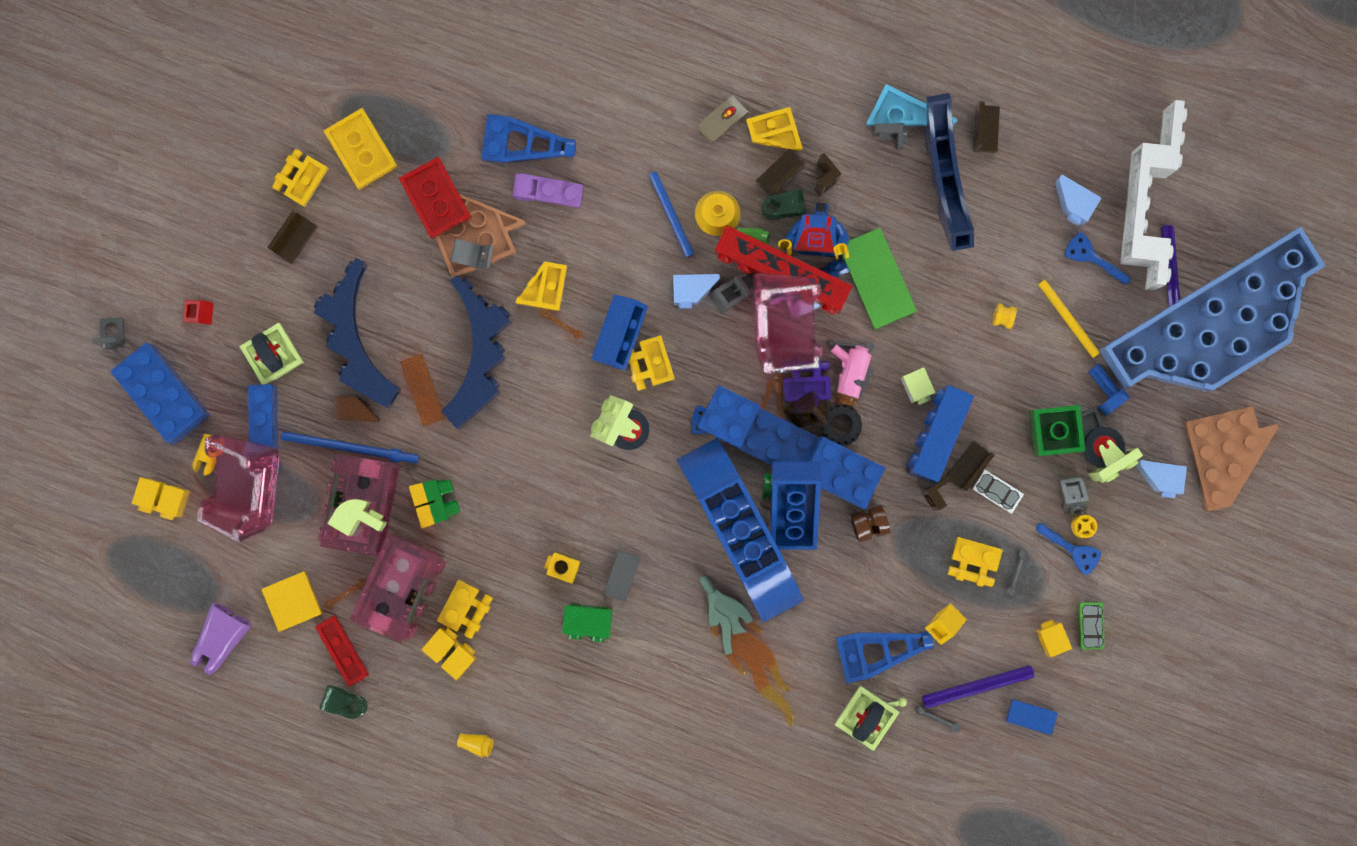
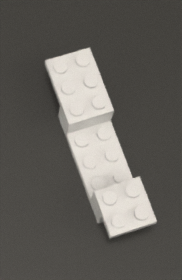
(1148, 162)

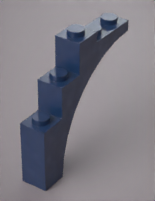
(945, 173)
(486, 324)
(345, 340)

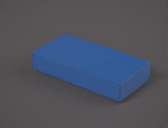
(1031, 717)

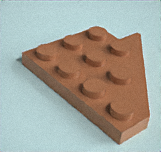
(485, 227)
(1225, 453)

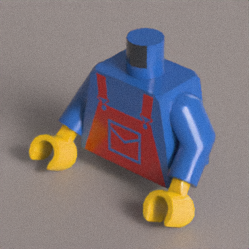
(817, 235)

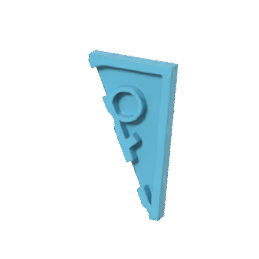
(899, 108)

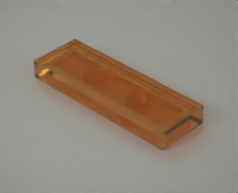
(423, 390)

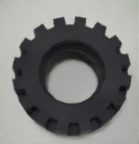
(855, 421)

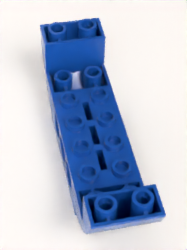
(741, 529)

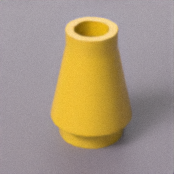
(477, 744)

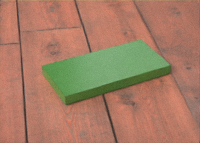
(878, 279)

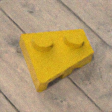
(775, 130)
(545, 287)

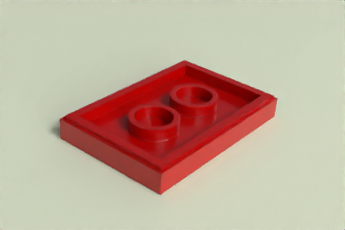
(435, 197)

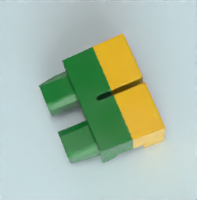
(438, 511)

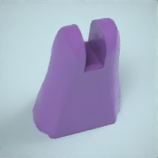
(218, 637)

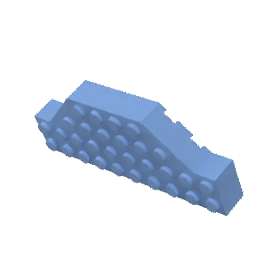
(1221, 324)

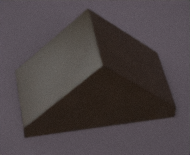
(807, 411)

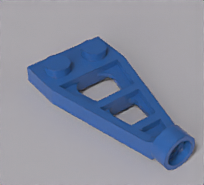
(497, 137)
(853, 658)

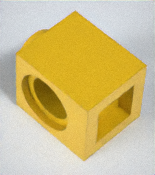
(573, 567)
(945, 623)
(1053, 638)

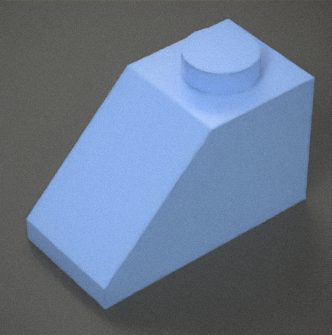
(1076, 200)
(692, 288)
(1163, 477)

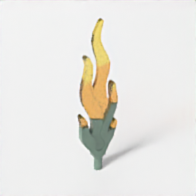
(739, 641)

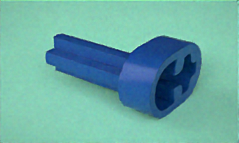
(1115, 395)

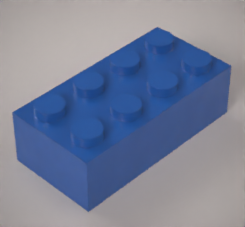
(160, 393)
(940, 433)
(795, 505)

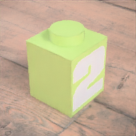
(918, 386)

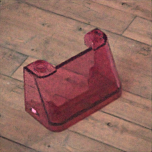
(785, 322)
(242, 487)

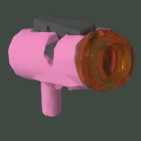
(855, 374)

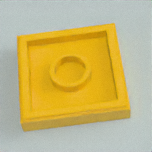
(292, 601)

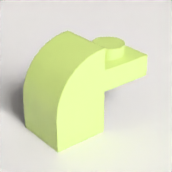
(350, 513)

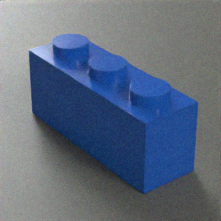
(619, 332)
(263, 414)

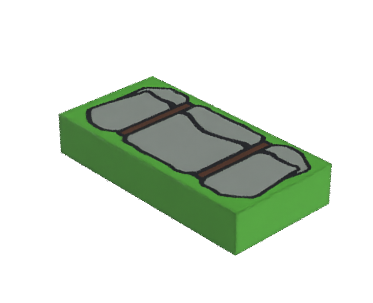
(1091, 625)

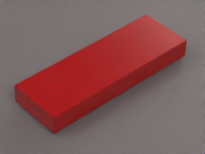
(342, 651)

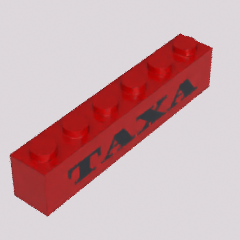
(759, 257)

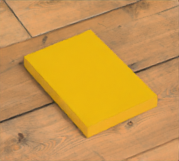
(360, 148)

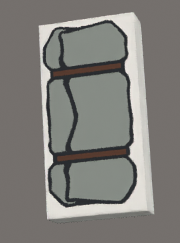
(997, 491)

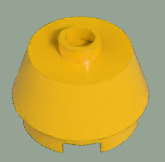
(717, 211)

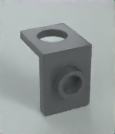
(471, 254)
(110, 342)

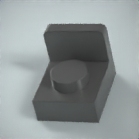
(888, 131)
(1074, 495)

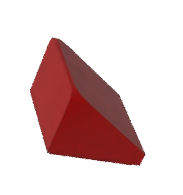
(198, 312)

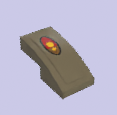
(722, 119)

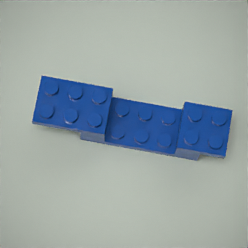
(777, 440)

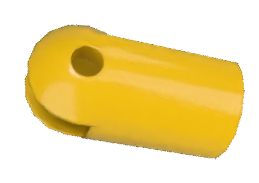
(202, 457)

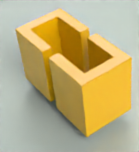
(160, 497)
(441, 644)

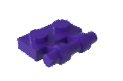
(798, 387)

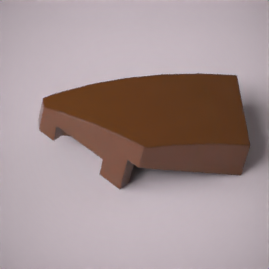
(353, 409)

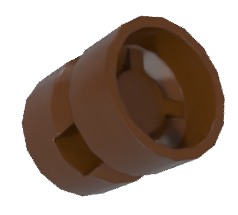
(870, 523)

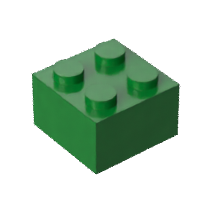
(1056, 431)
(587, 621)

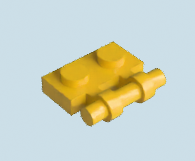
(305, 180)
(656, 361)
(978, 555)
(458, 606)

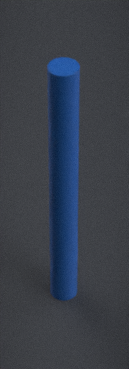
(671, 214)

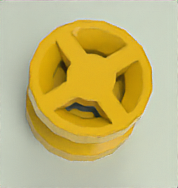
(1004, 316)
(1087, 529)

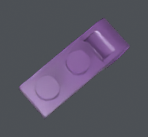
(547, 190)

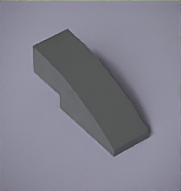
(733, 292)

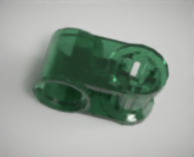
(788, 205)
(339, 702)

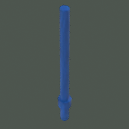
(393, 455)

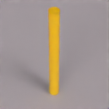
(1068, 318)

